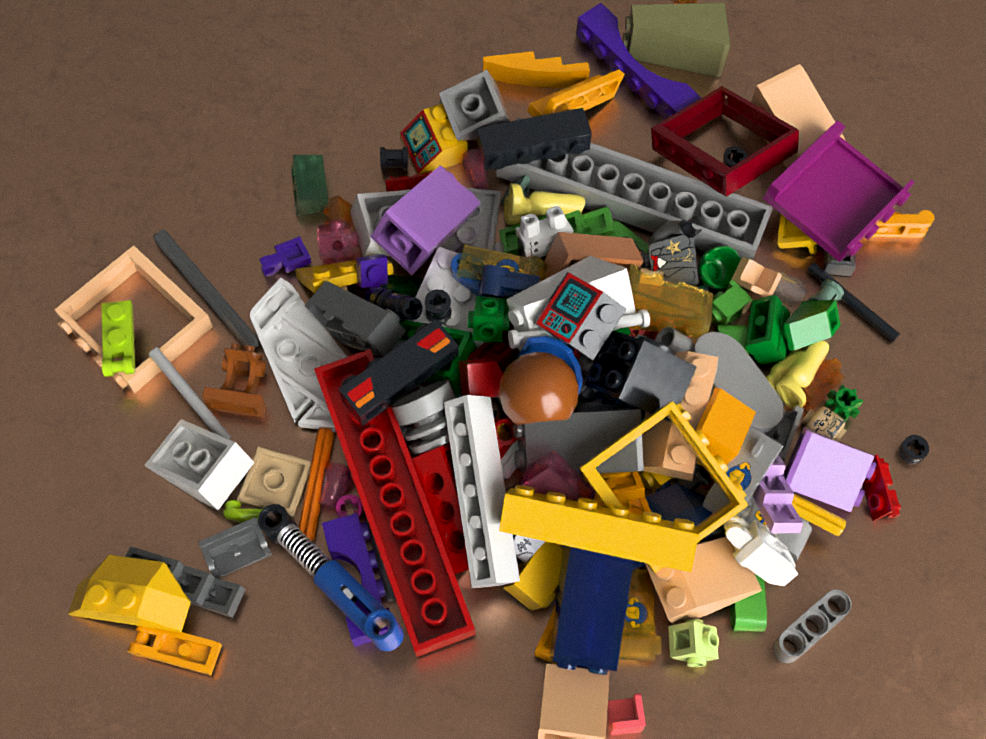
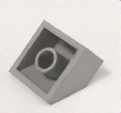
(474, 105)

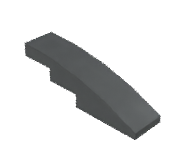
(198, 585)

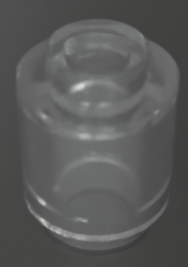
(790, 290)

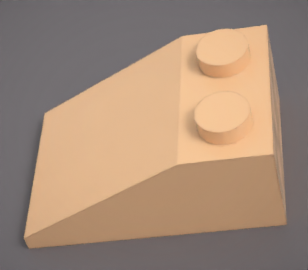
(713, 584)

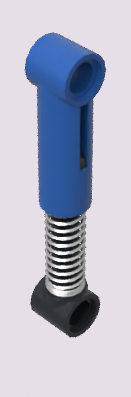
(332, 579)

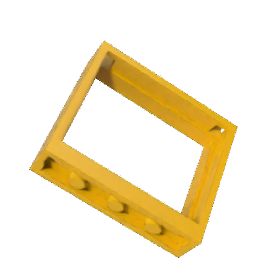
(697, 442)

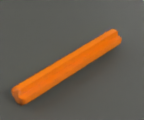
(319, 461)

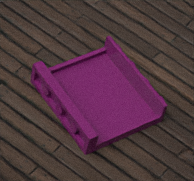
(836, 194)

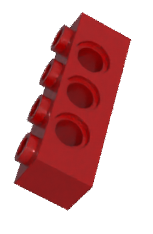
(441, 496)

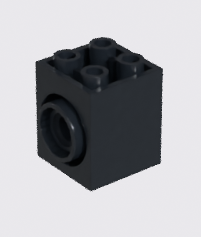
(640, 372)

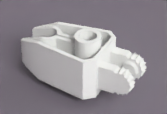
(760, 551)

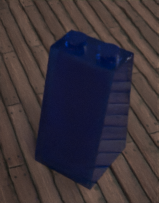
(590, 610)

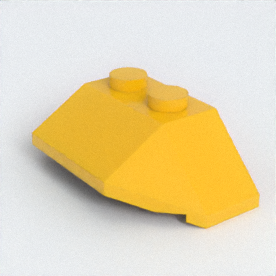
(132, 594)

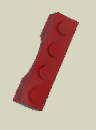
(482, 377)

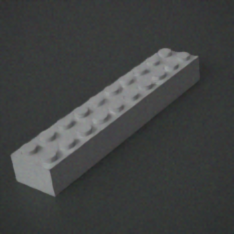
(649, 196)

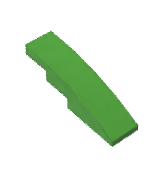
(592, 223)

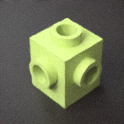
(693, 642)

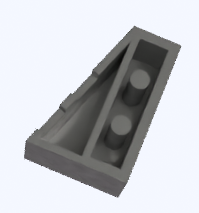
(355, 320)

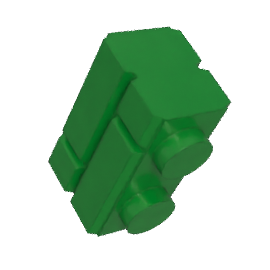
(766, 330)

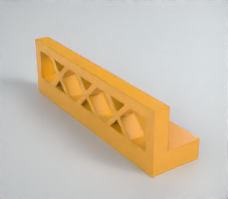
(580, 95)

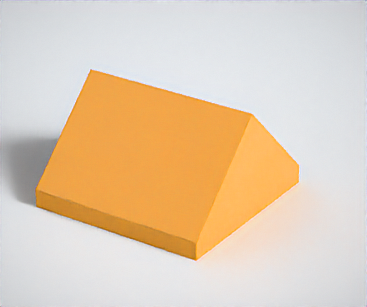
(725, 424)

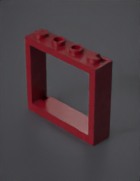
(669, 141)

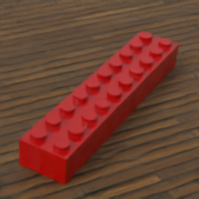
(398, 516)

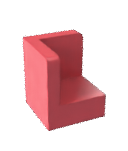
(626, 715)

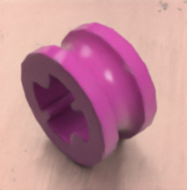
(349, 499)

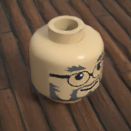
(825, 422)

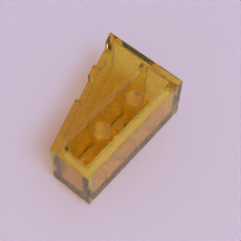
(670, 304)

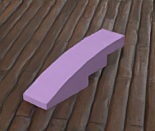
(775, 501)

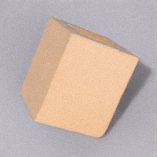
(756, 278)

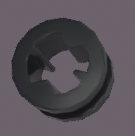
(919, 444)

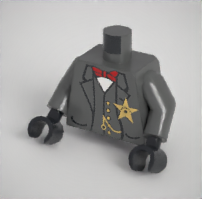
(674, 252)

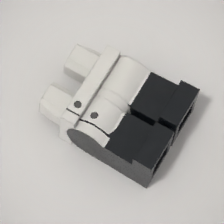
(538, 235)

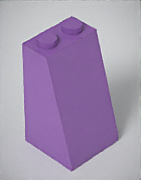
(424, 219)

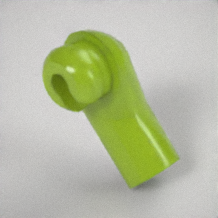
(237, 514)

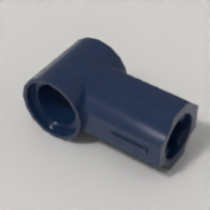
(503, 283)

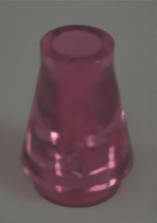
(474, 168)
(334, 483)

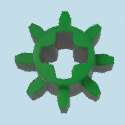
(844, 402)

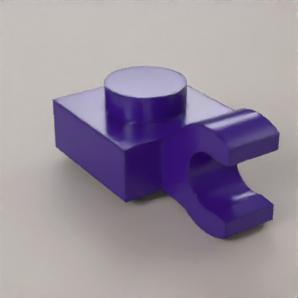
(288, 255)
(372, 273)

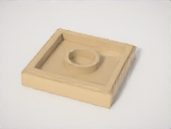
(275, 480)

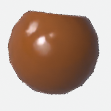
(538, 389)

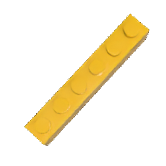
(600, 528)

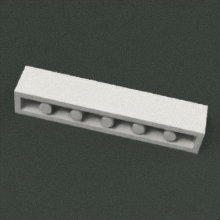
(480, 491)

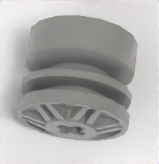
(428, 415)

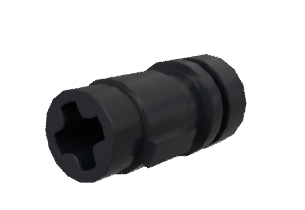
(402, 305)

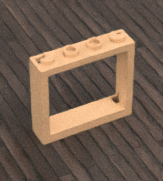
(105, 283)

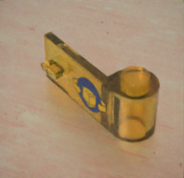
(479, 257)
(639, 632)

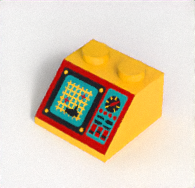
(432, 141)

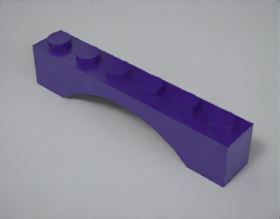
(601, 33)

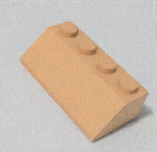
(663, 446)

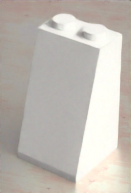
(599, 273)

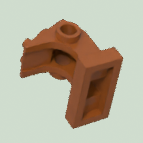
(243, 362)

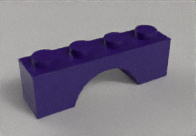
(347, 544)

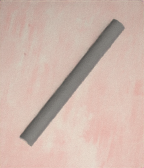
(188, 393)

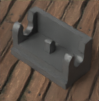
(235, 548)

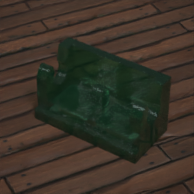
(309, 184)

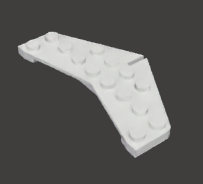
(294, 348)

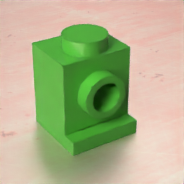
(730, 305)

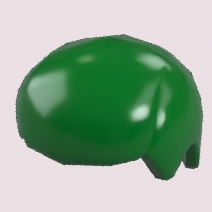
(718, 266)

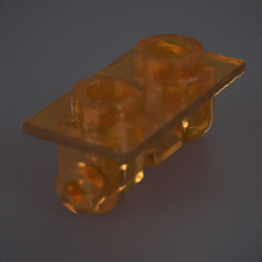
(825, 379)

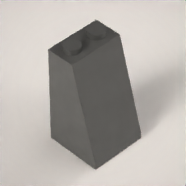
(582, 437)

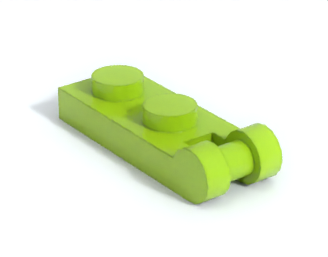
(118, 338)

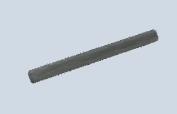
(206, 289)

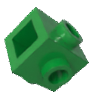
(488, 319)

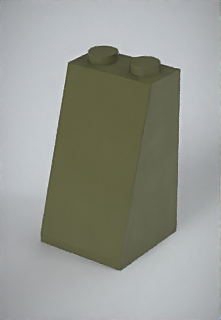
(679, 36)

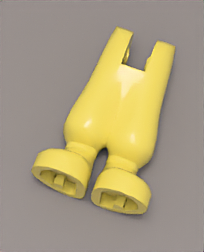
(538, 203)
(796, 372)

